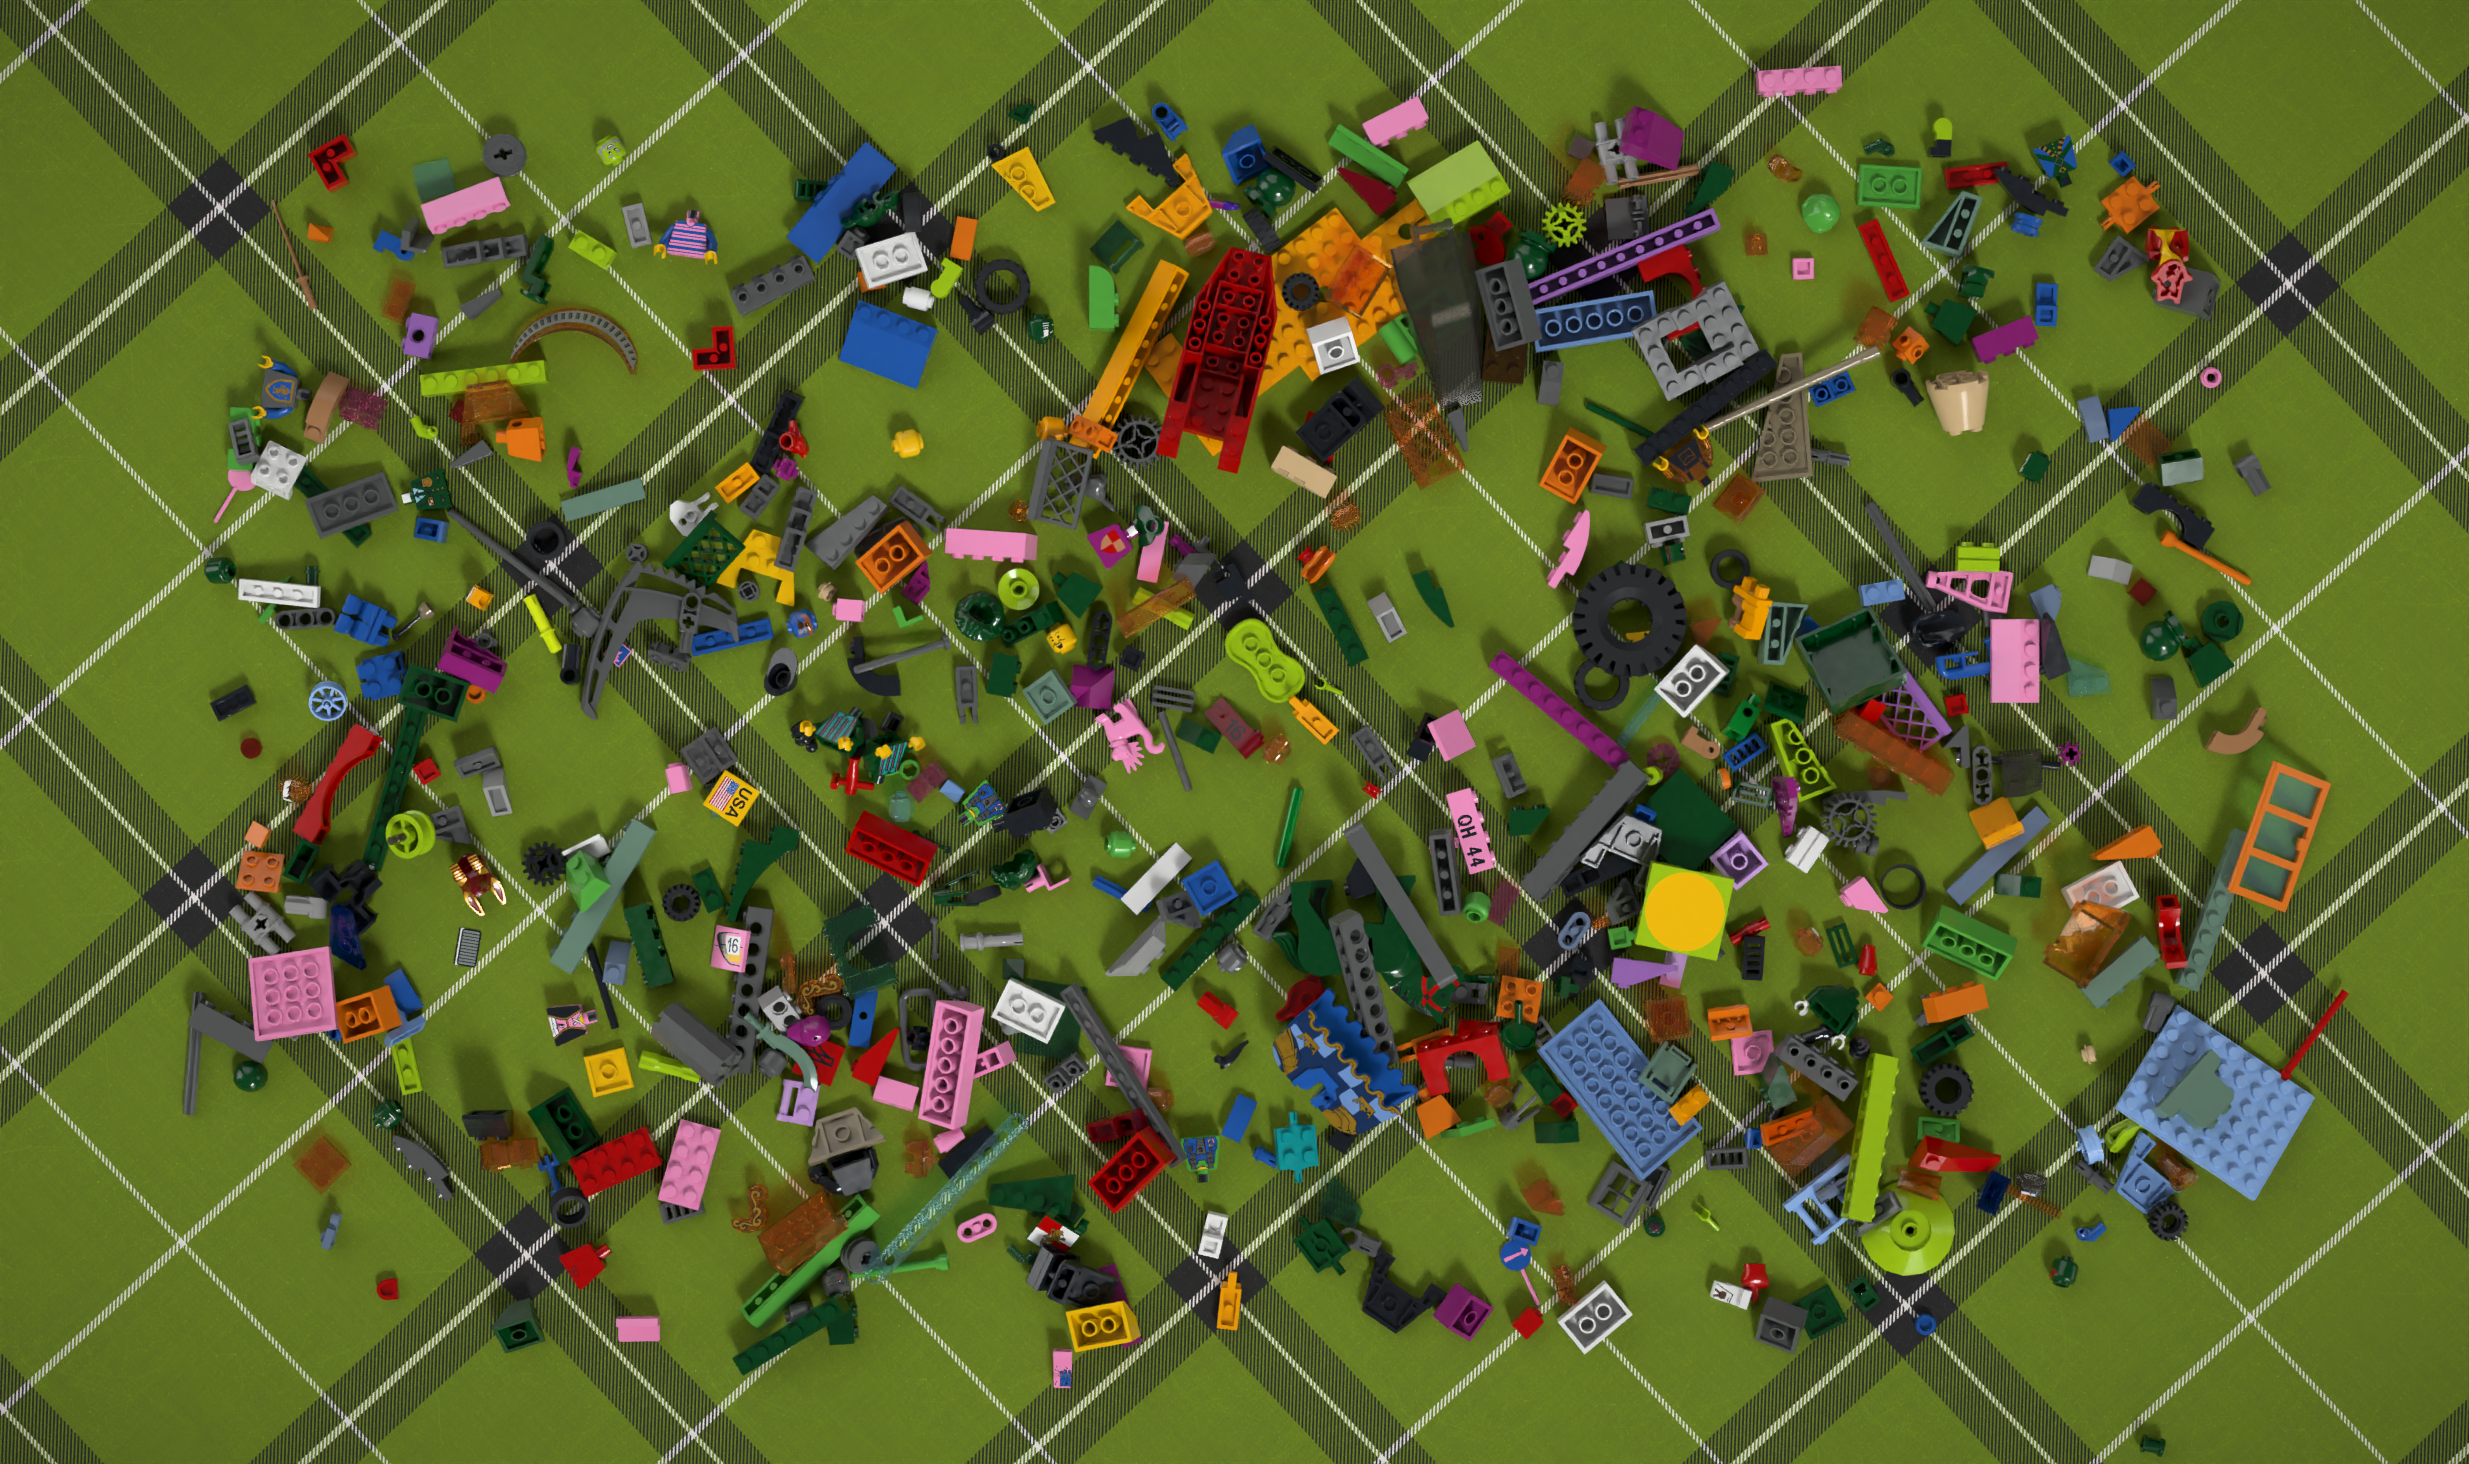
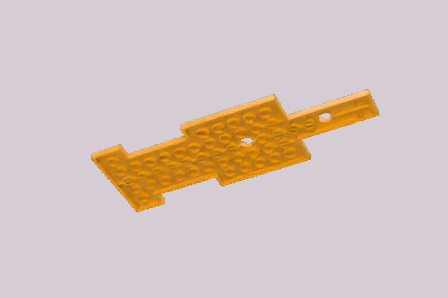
(1318, 253)

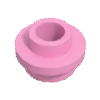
(2217, 377)

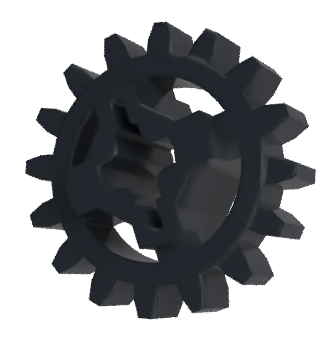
(540, 873)

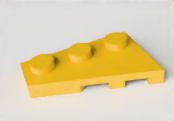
(1025, 177)

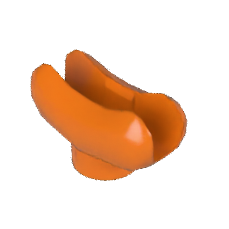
(1318, 564)

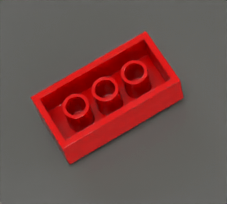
(616, 1161)
(1131, 1169)

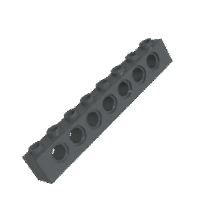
(765, 917)
(1362, 981)

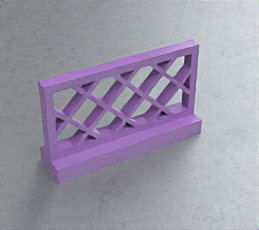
(1926, 705)

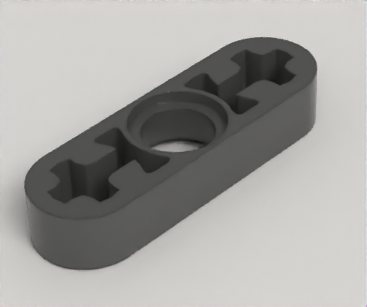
(1987, 789)

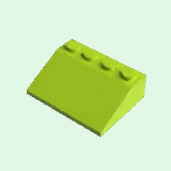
(1459, 186)

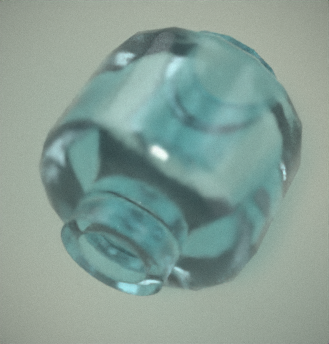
(901, 806)

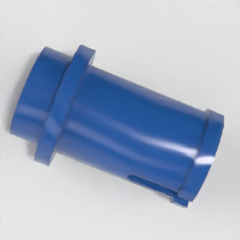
(1265, 1156)

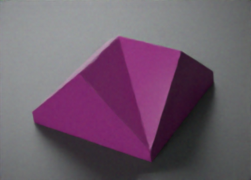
(1092, 687)

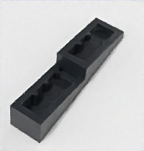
(769, 445)

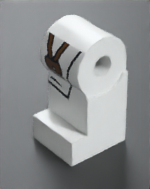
(1731, 1294)

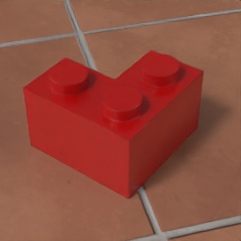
(328, 162)
(722, 355)

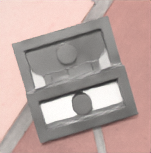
(708, 755)

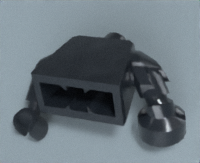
(851, 1171)

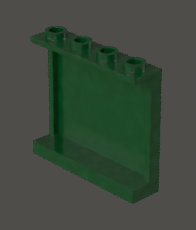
(1688, 821)

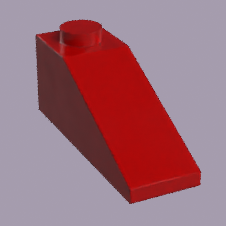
(872, 1062)

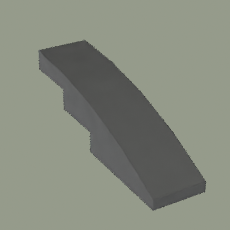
(485, 251)
(795, 529)
(1875, 796)

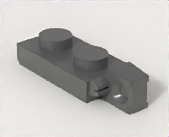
(1274, 915)

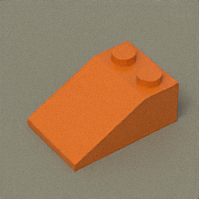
(1572, 465)
(894, 557)
(2135, 844)

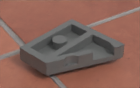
(2119, 259)
(451, 825)
(1179, 910)

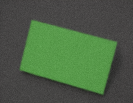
(902, 619)

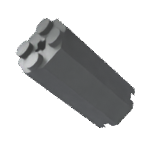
(696, 1044)

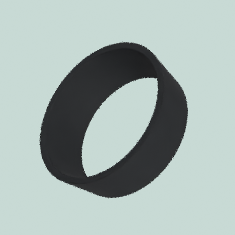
(1920, 896)

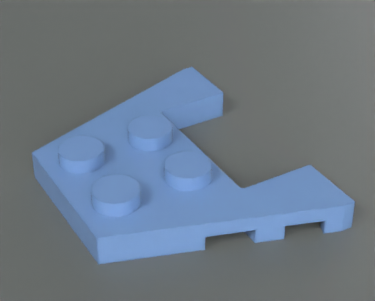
(2139, 1181)

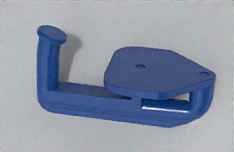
(1963, 670)

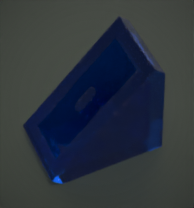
(1992, 1192)

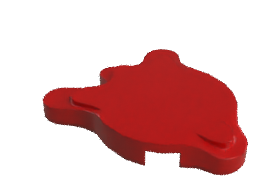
(1300, 997)

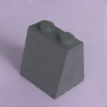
(2196, 297)

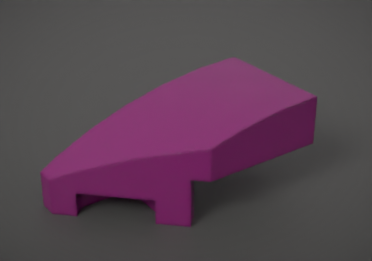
(573, 475)
(918, 585)

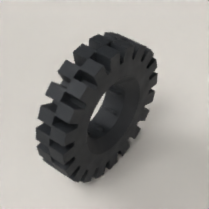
(1629, 583)

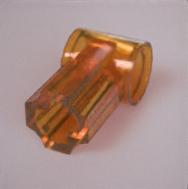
(2178, 1176)

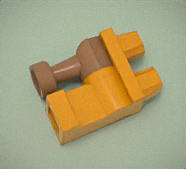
(1750, 608)

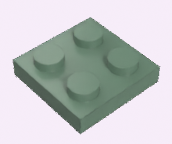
(1049, 696)

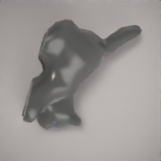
(1094, 489)

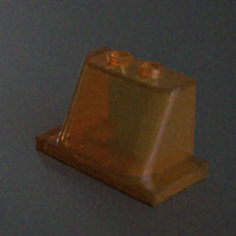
(1811, 1137)

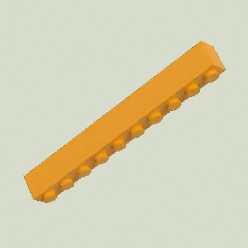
(1134, 348)

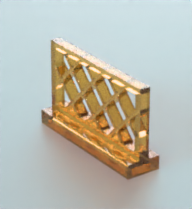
(1408, 448)

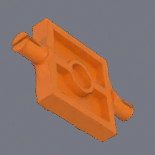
(2129, 205)

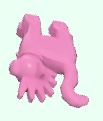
(1126, 727)

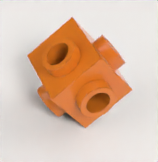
(1910, 346)

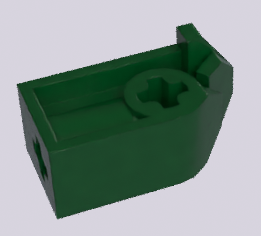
(1974, 282)

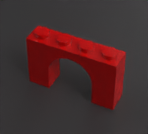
(1673, 263)
(1484, 1042)

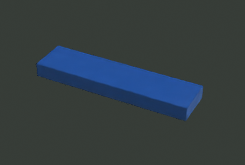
(721, 640)

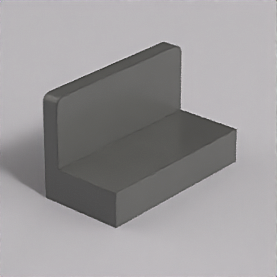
(413, 240)
(477, 762)

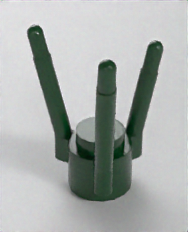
(943, 895)

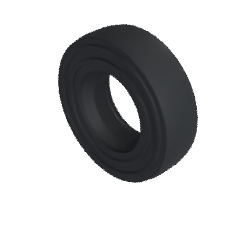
(982, 895)
(843, 1002)

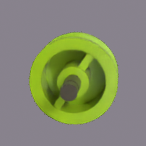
(410, 834)

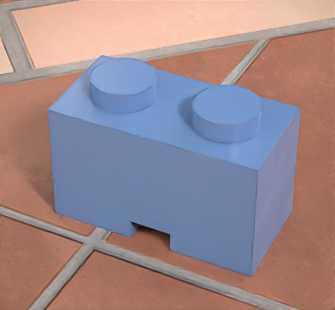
(1881, 592)

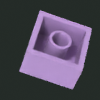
(1738, 859)

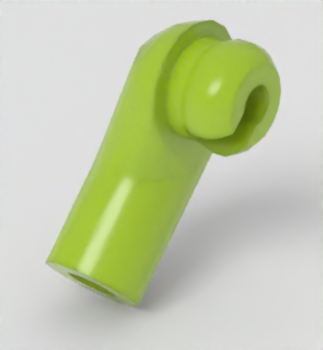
(422, 430)

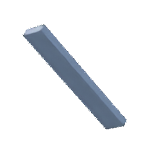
(1996, 857)

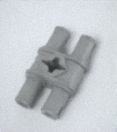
(1608, 158)
(251, 924)

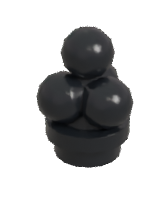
(801, 739)

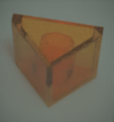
(1738, 499)

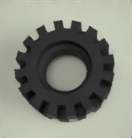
(1291, 282)
(694, 902)
(2158, 1215)

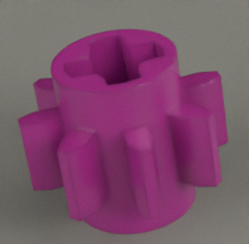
(786, 469)
(2066, 749)

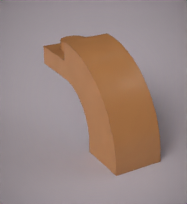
(324, 406)
(2243, 740)

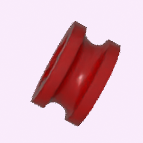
(1306, 555)
(1371, 790)

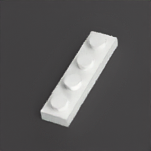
(279, 592)

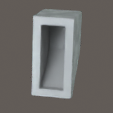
(1386, 617)
(497, 791)

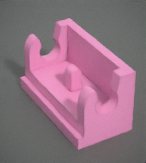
(895, 1093)

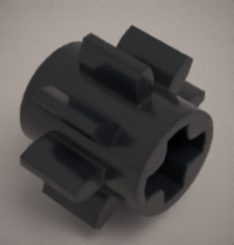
(919, 1038)

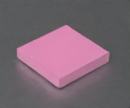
(1451, 735)
(1751, 1052)
(1138, 1060)

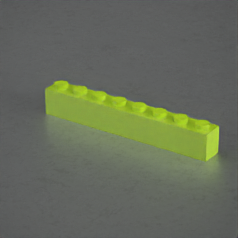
(1870, 1138)

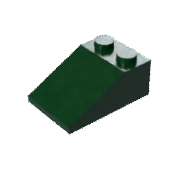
(433, 692)

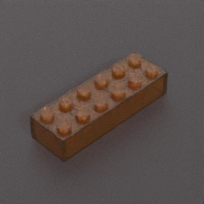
(1894, 751)

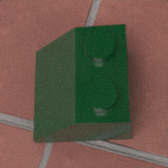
(1775, 1084)

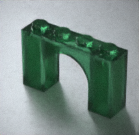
(840, 931)

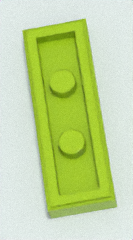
(407, 1067)

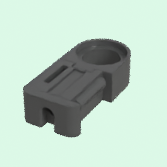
(1363, 1242)

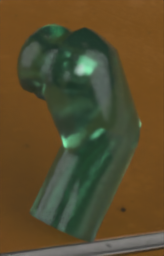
(1880, 146)

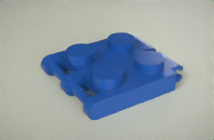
(382, 675)

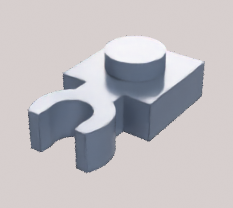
(328, 1236)

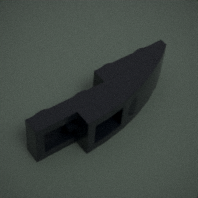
(2021, 191)
(1590, 876)

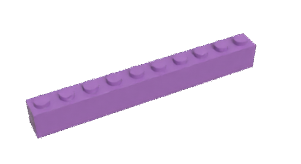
(1623, 257)

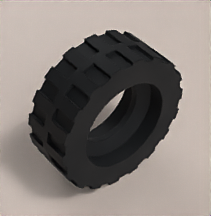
(1262, 229)

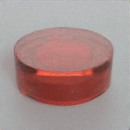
(251, 748)

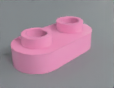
(977, 1227)

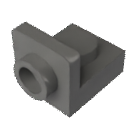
(853, 239)

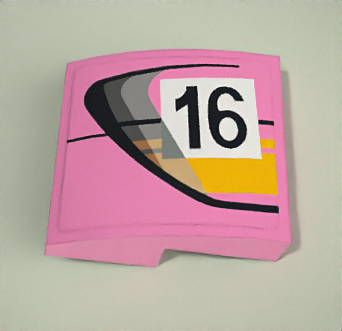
(730, 948)

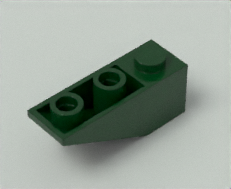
(1713, 185)
(1032, 624)

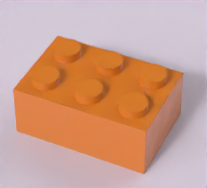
(367, 1014)

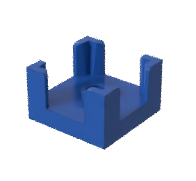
(1209, 888)

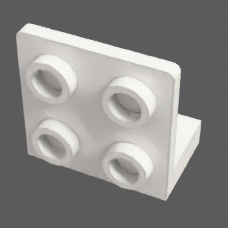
(278, 470)

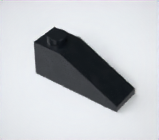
(2052, 655)

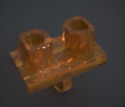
(922, 1158)

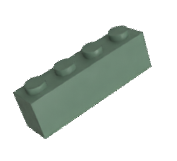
(2120, 971)

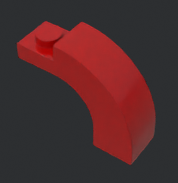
(2168, 931)

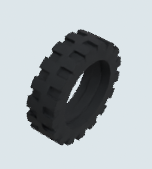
(986, 271)
(1590, 702)

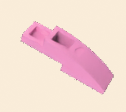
(1576, 544)

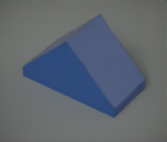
(2118, 420)
(431, 530)
(1523, 1231)

